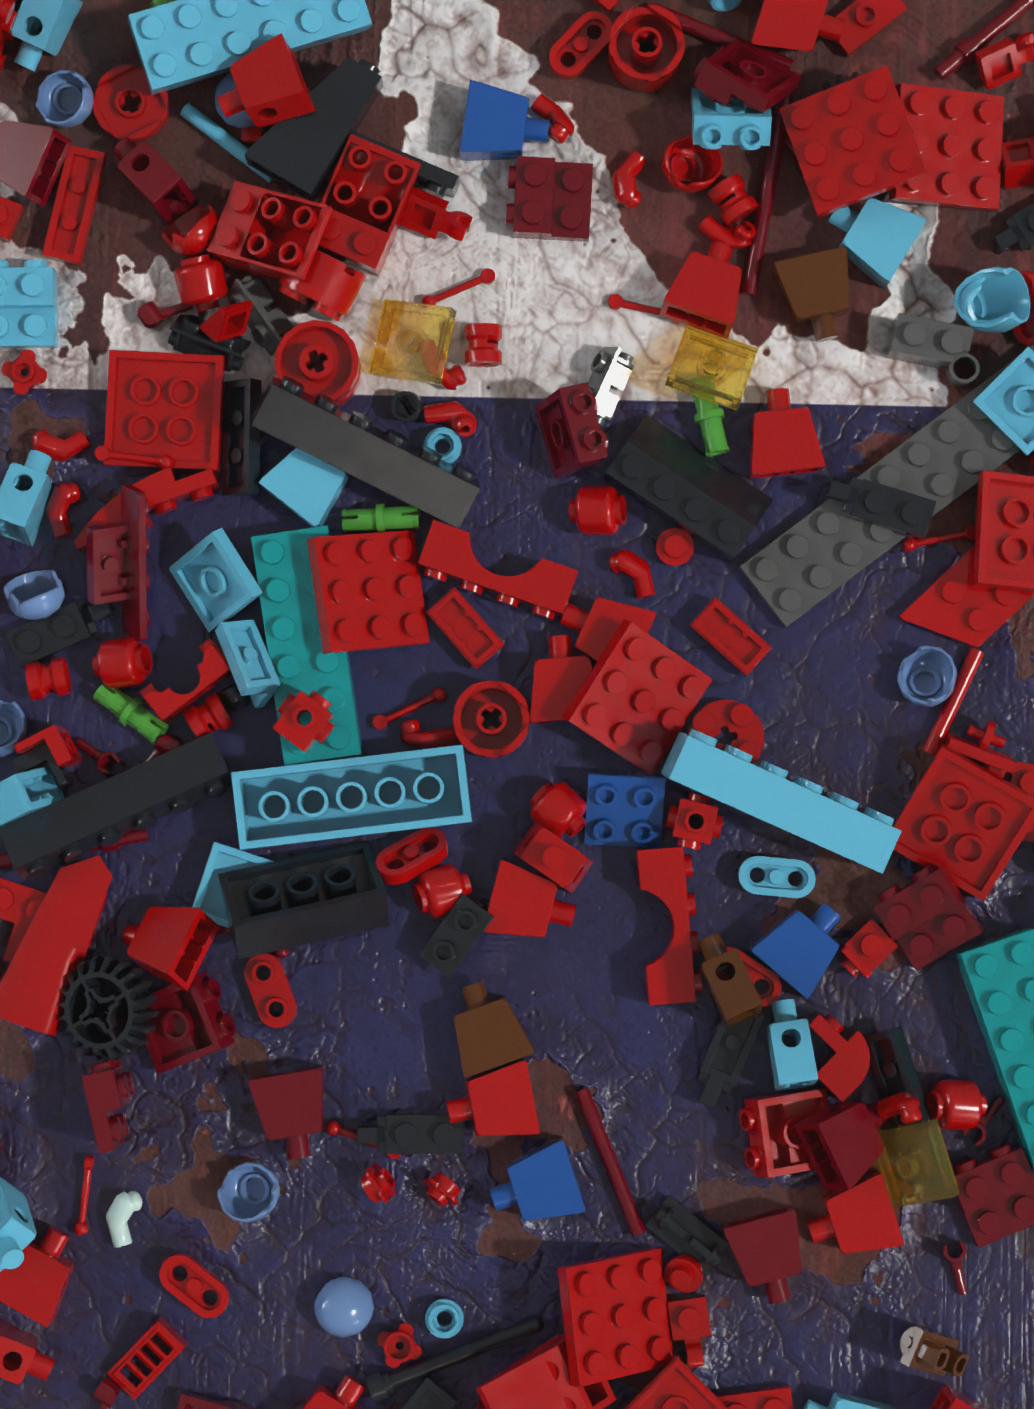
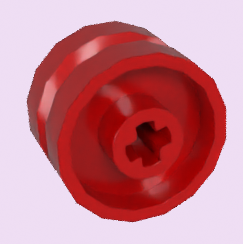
(324, 343)

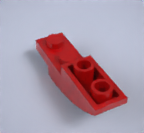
(162, 493)

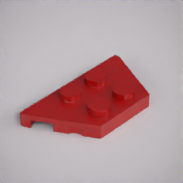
(962, 610)

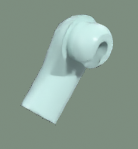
(119, 1214)

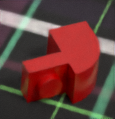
(847, 1062)

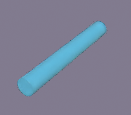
(218, 135)

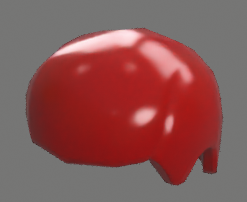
(690, 166)
(192, 231)

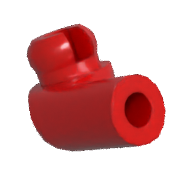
(624, 180)
(454, 414)
(635, 567)
(426, 739)

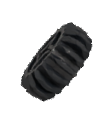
(125, 1021)

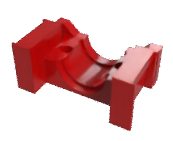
(212, 671)

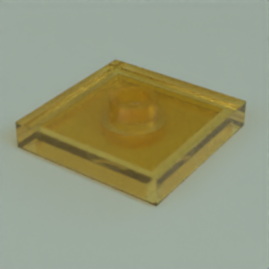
(412, 341)
(711, 367)
(916, 1164)

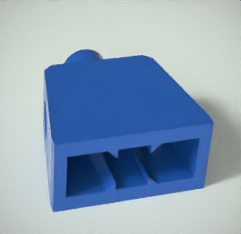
(498, 124)
(800, 948)
(541, 1184)

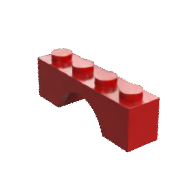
(542, 587)
(671, 975)

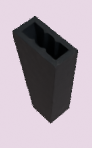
(307, 147)

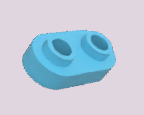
(776, 877)

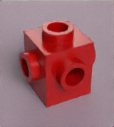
(305, 735)
(679, 816)

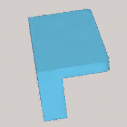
(248, 660)

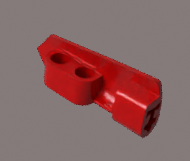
(54, 946)

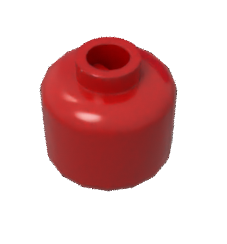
(201, 281)
(598, 510)
(122, 662)
(558, 809)
(440, 889)
(956, 1104)

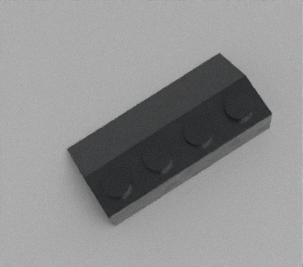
(688, 488)
(304, 899)

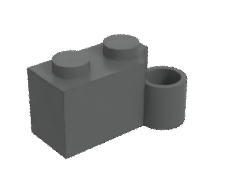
(933, 345)

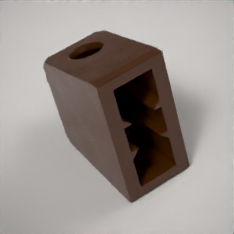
(815, 289)
(736, 997)
(488, 1032)

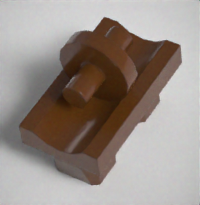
(932, 1352)

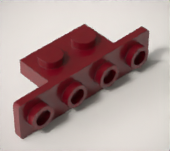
(119, 562)

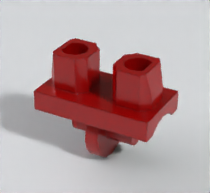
(992, 760)

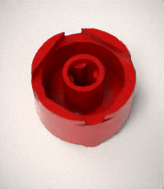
(636, 29)
(328, 284)
(489, 697)

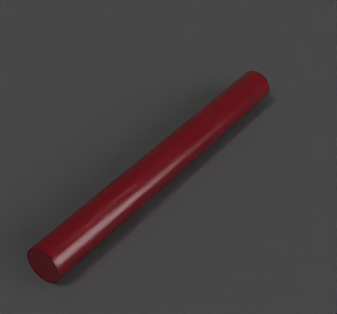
(721, 37)
(610, 1161)

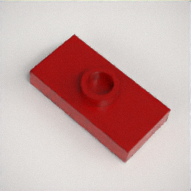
(865, 20)
(465, 628)
(730, 636)

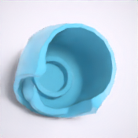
(993, 300)

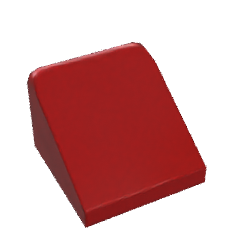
(1017, 163)
(228, 321)

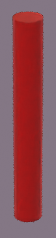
(953, 702)

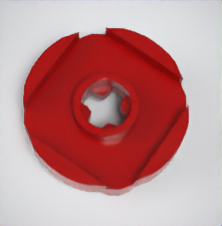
(109, 98)
(738, 719)

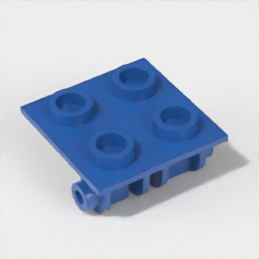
(624, 810)

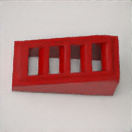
(169, 1336)

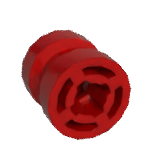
(732, 199)
(483, 344)
(44, 679)
(208, 716)

